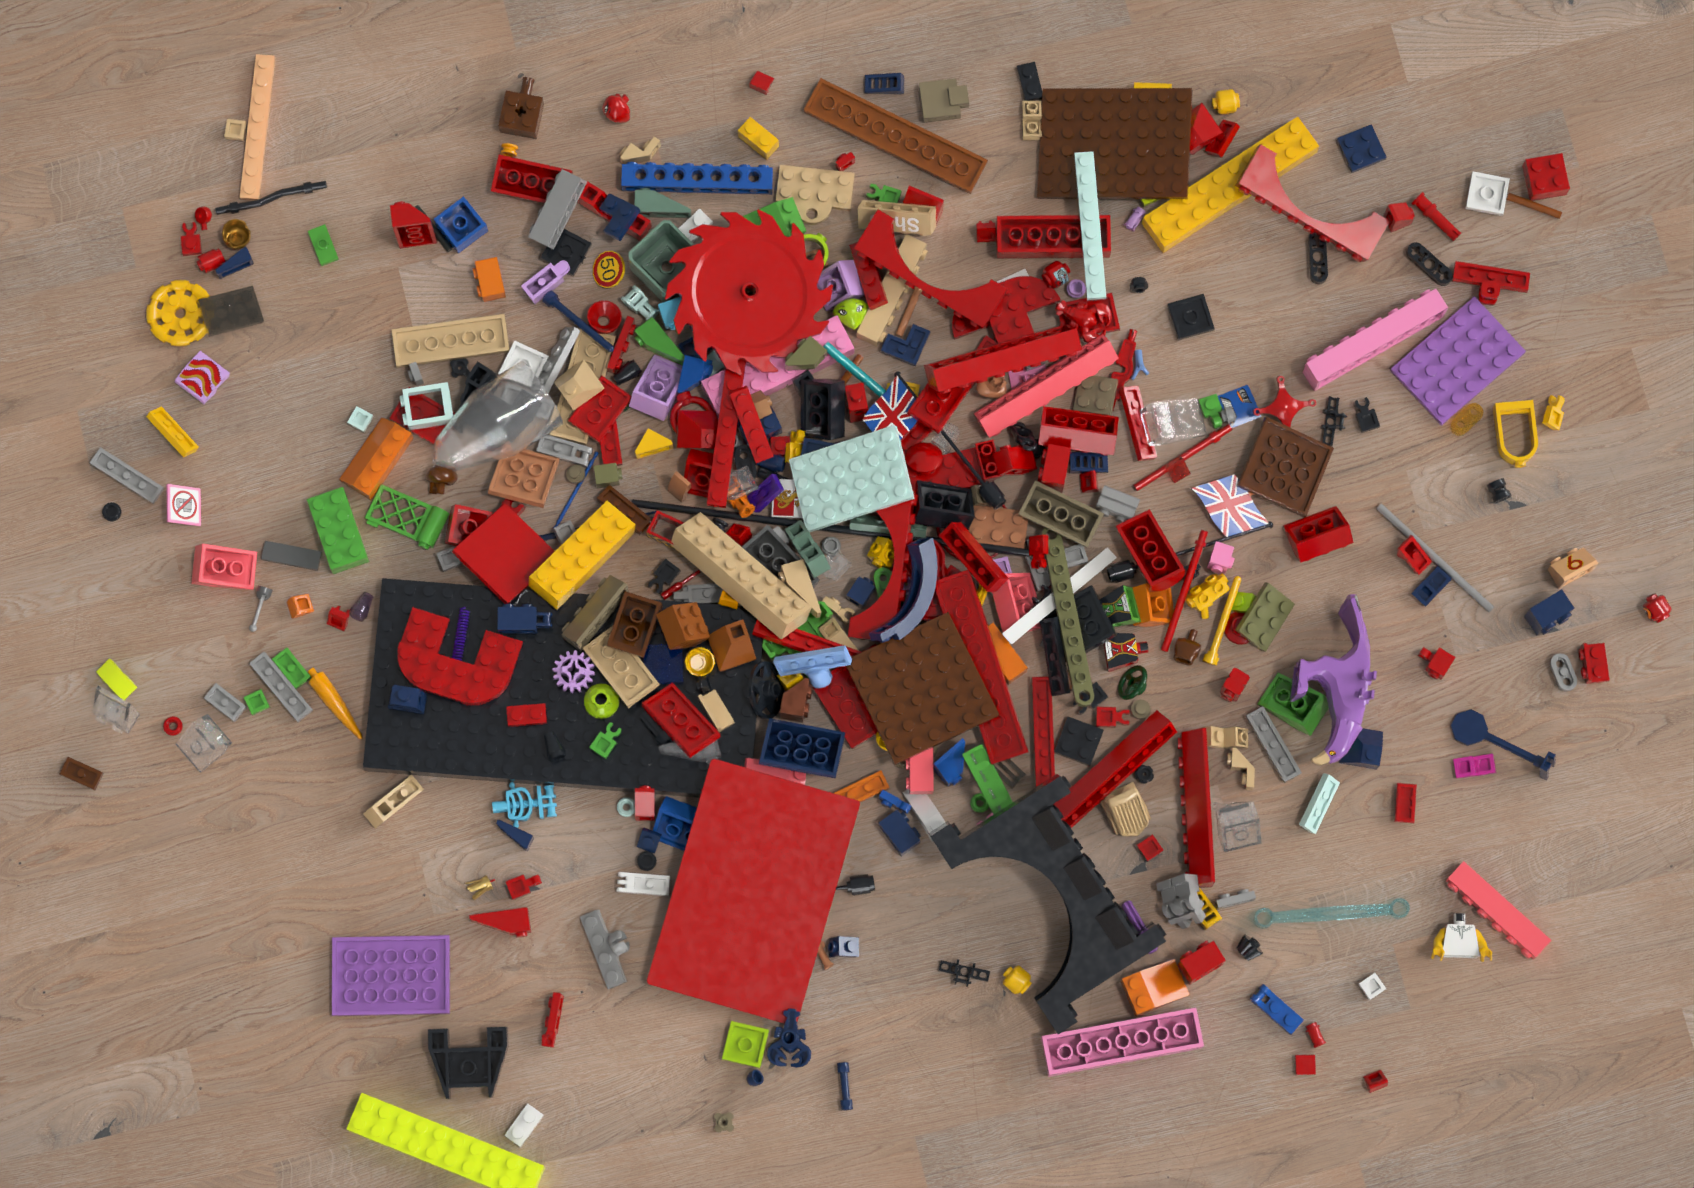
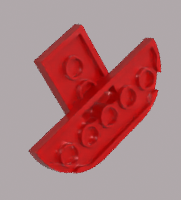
(1010, 317)

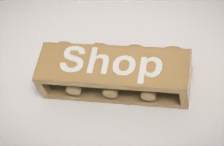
(909, 217)

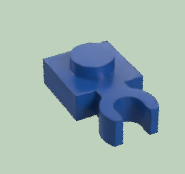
(890, 800)

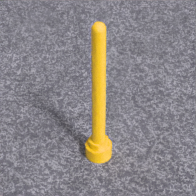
(1212, 656)

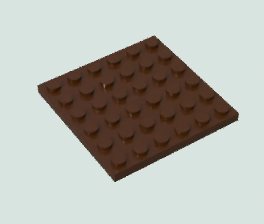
(921, 689)

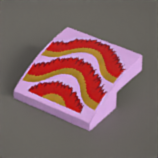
(202, 377)

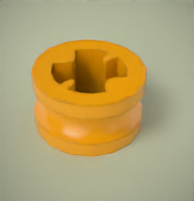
(509, 150)

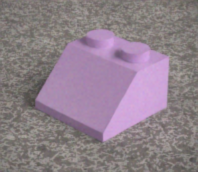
(845, 282)

